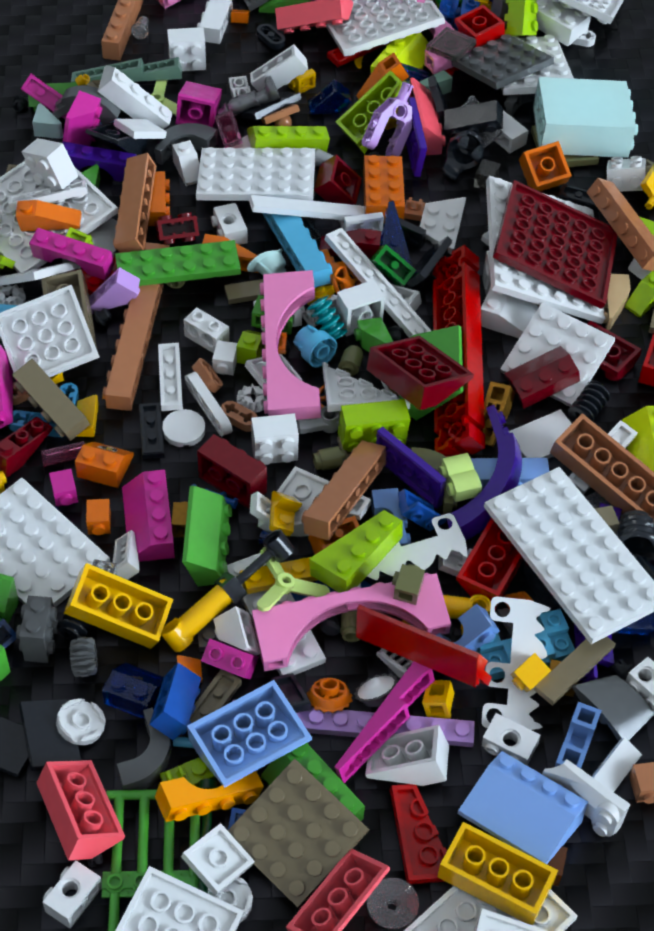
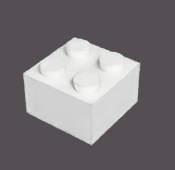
(188, 46)
(49, 163)
(359, 303)
(275, 438)

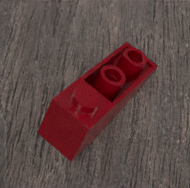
(22, 444)

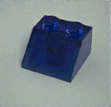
(132, 689)

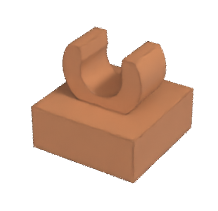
(414, 209)

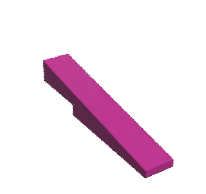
(386, 719)

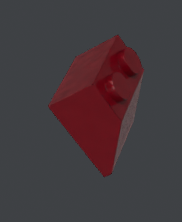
(337, 182)

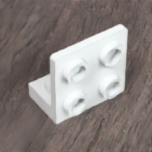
(370, 221)

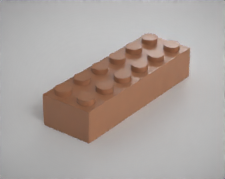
(606, 466)

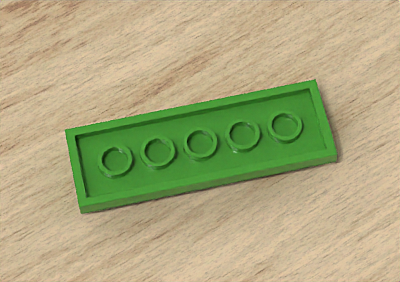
(181, 262)

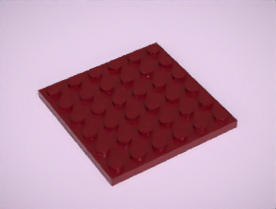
(556, 244)

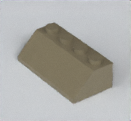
(79, 284)

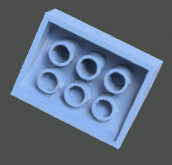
(247, 734)
(523, 808)

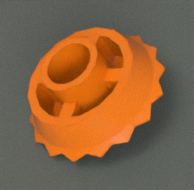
(329, 695)

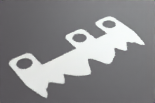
(424, 551)
(524, 644)

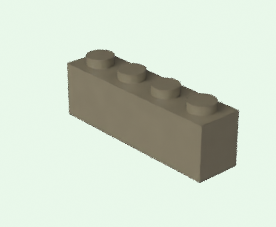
(51, 400)

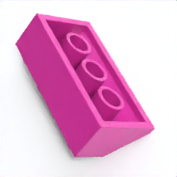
(149, 515)

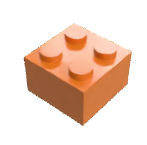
(545, 167)

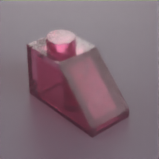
(229, 129)

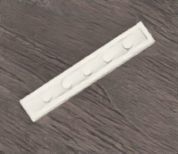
(303, 208)

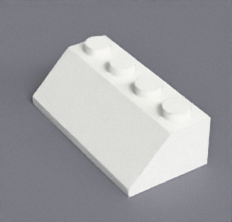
(132, 98)

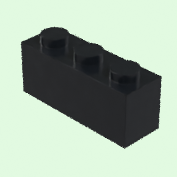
(476, 118)

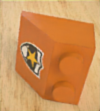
(102, 463)

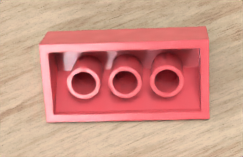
(312, 14)
(429, 118)
(79, 808)
(340, 894)

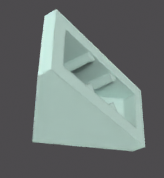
(46, 124)

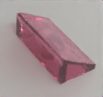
(61, 454)

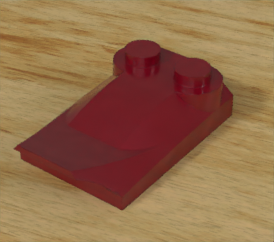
(620, 357)

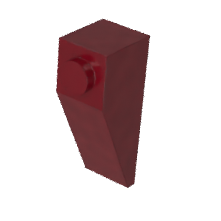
(365, 239)

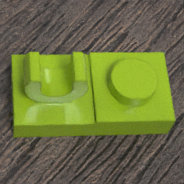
(192, 771)

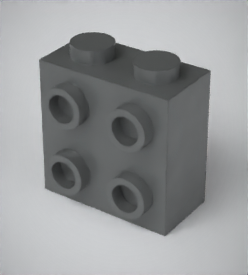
(37, 629)

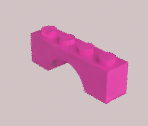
(93, 259)

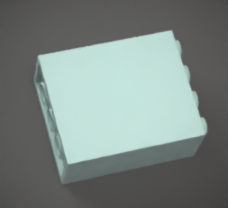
(585, 116)

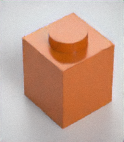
(98, 516)

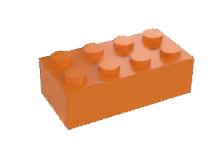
(383, 183)

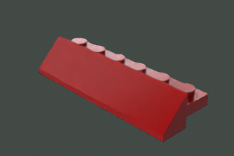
(421, 647)

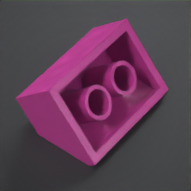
(81, 116)

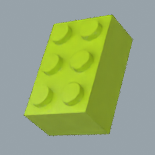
(363, 420)

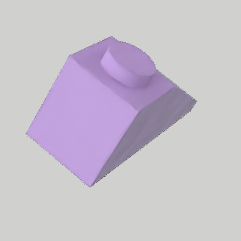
(115, 291)

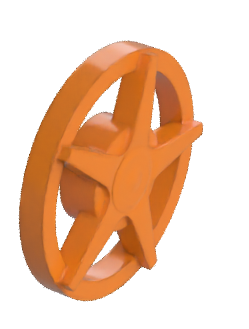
(346, 281)

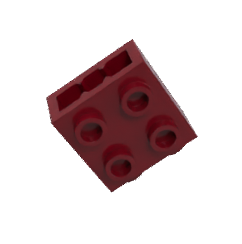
(183, 228)

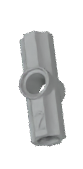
(328, 422)

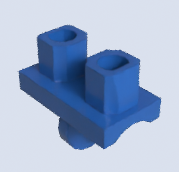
(449, 9)

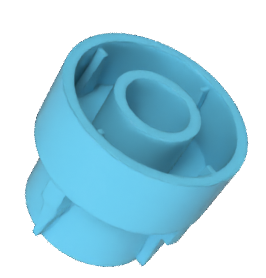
(315, 345)

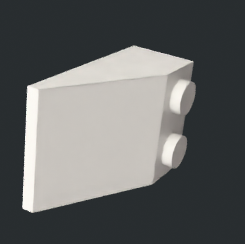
(506, 313)
(411, 758)

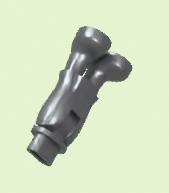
(245, 101)

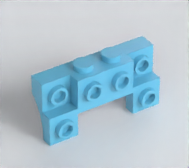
(554, 638)

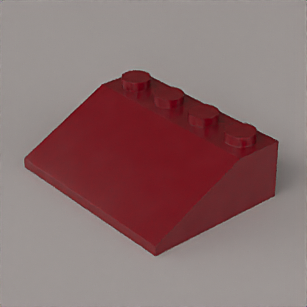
(417, 371)

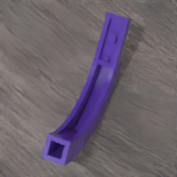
(506, 476)

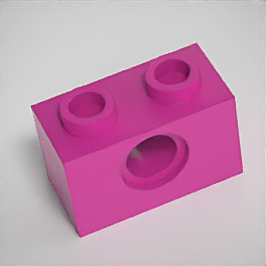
(230, 659)

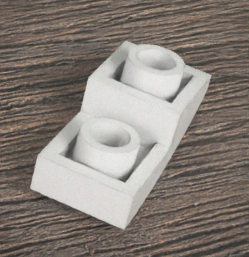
(238, 86)

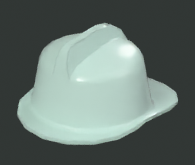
(268, 263)

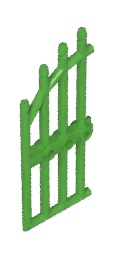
(124, 884)

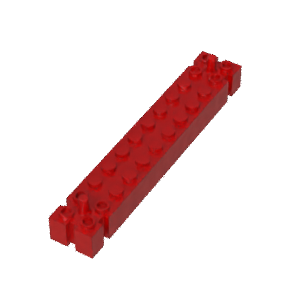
(459, 303)

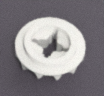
(18, 295)
(244, 398)

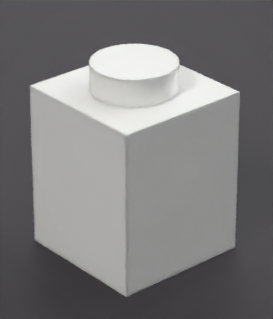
(225, 357)

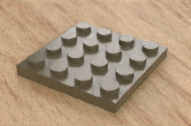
(297, 832)

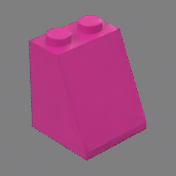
(198, 104)

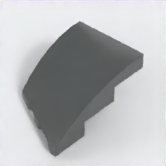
(620, 704)

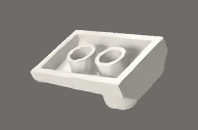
(604, 806)

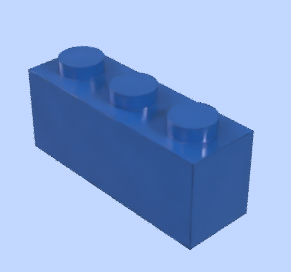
(176, 701)

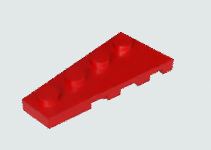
(417, 835)

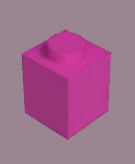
(63, 487)

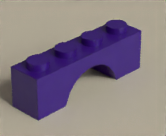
(107, 159)

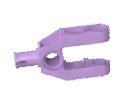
(380, 118)

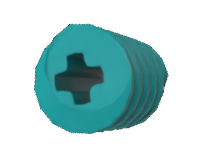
(327, 317)

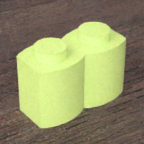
(461, 477)

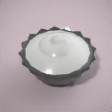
(375, 689)

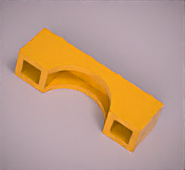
(181, 799)

